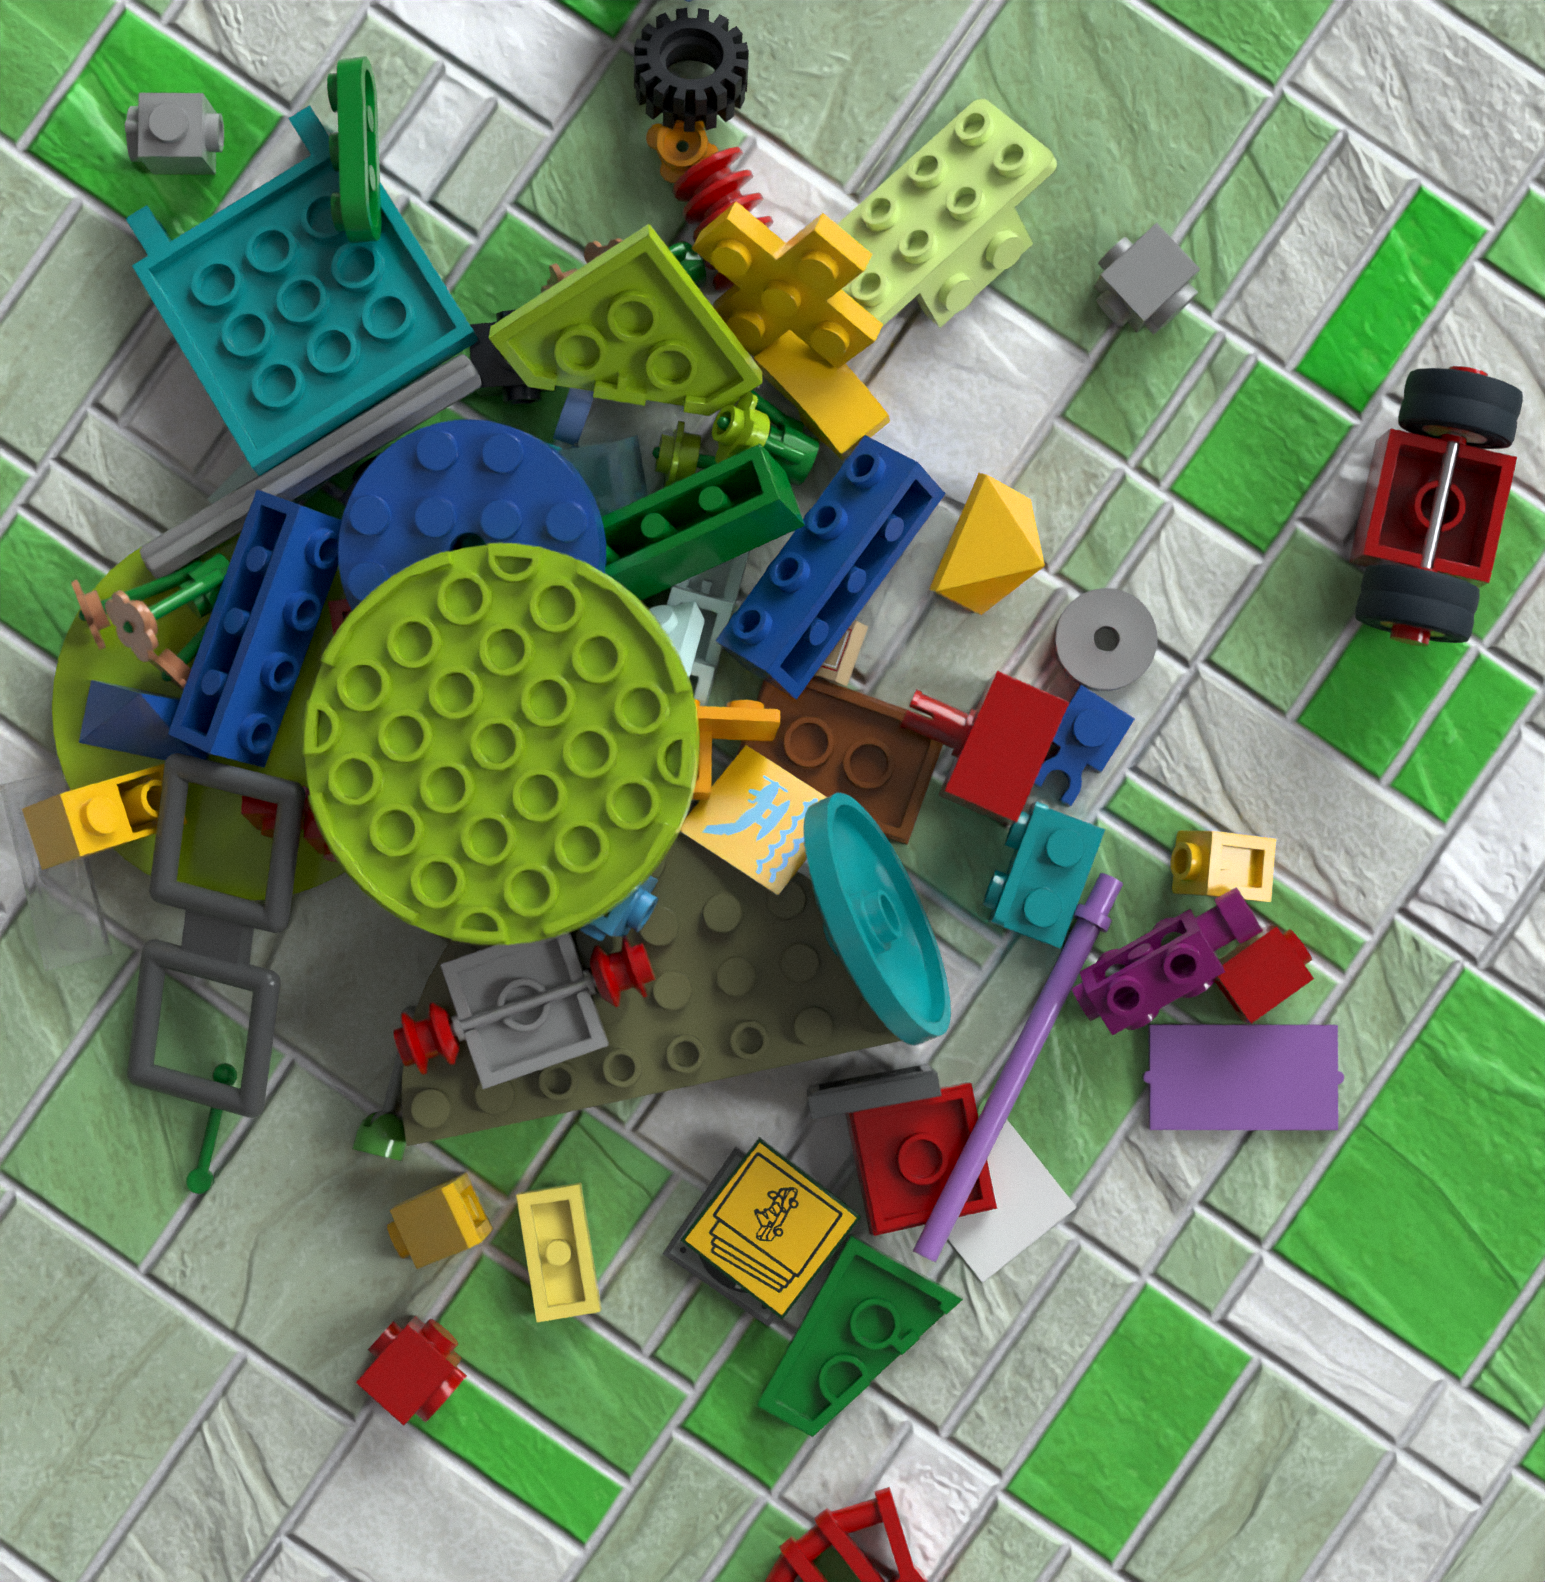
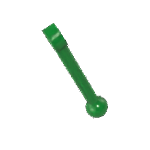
(201, 1178)

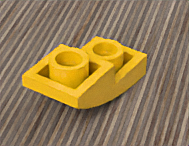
(828, 399)

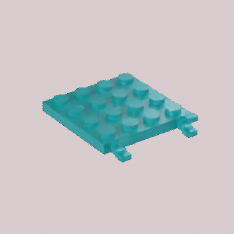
(293, 317)

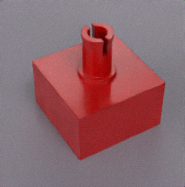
(995, 746)

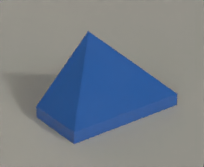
(132, 722)

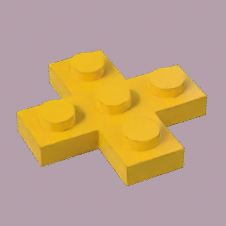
(789, 284)

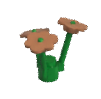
(136, 623)

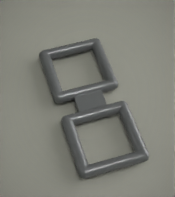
(215, 934)

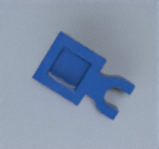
(1085, 738)

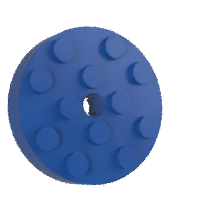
(462, 483)

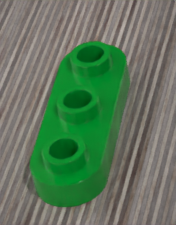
(355, 150)

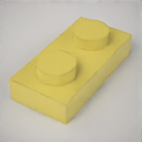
(558, 1252)

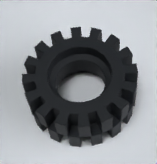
(691, 41)

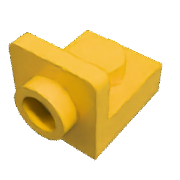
(1219, 861)

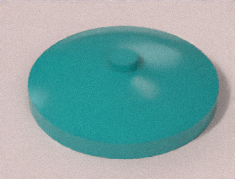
(876, 919)

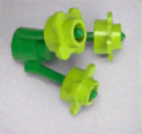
(735, 431)

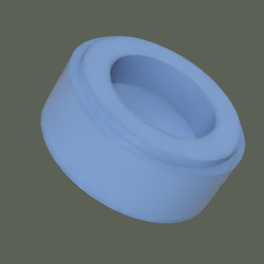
(573, 416)

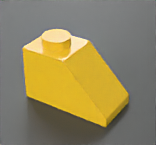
(439, 1222)

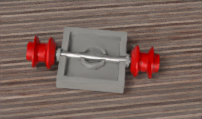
(523, 1007)

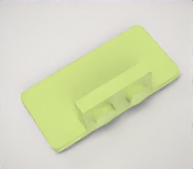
(948, 216)

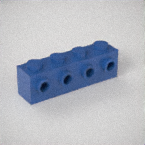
(831, 566)
(259, 630)

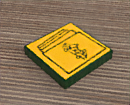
(770, 1228)

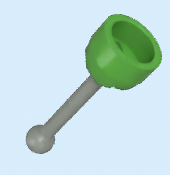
(383, 1131)

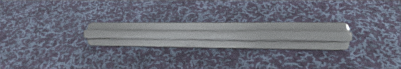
(314, 464)

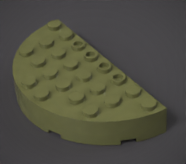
(733, 994)

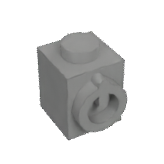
(174, 133)
(1146, 281)

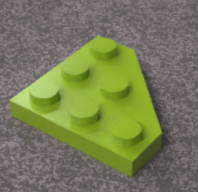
(629, 333)

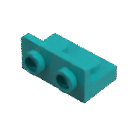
(1043, 875)

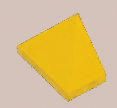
(990, 547)

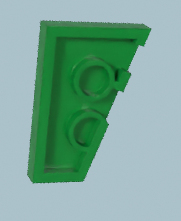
(851, 1332)

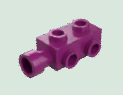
(1165, 972)

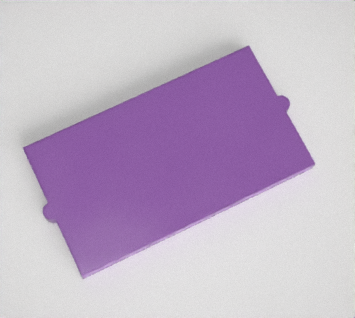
(1243, 1077)

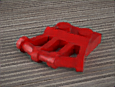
(833, 1529)

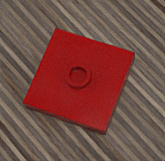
(909, 1154)

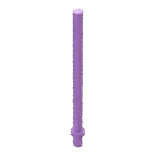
(1090, 921)

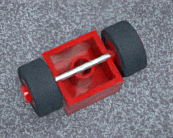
(1436, 505)

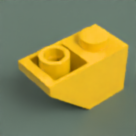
(95, 817)

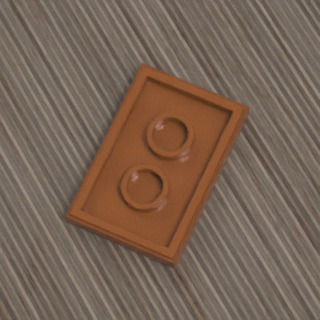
(852, 747)

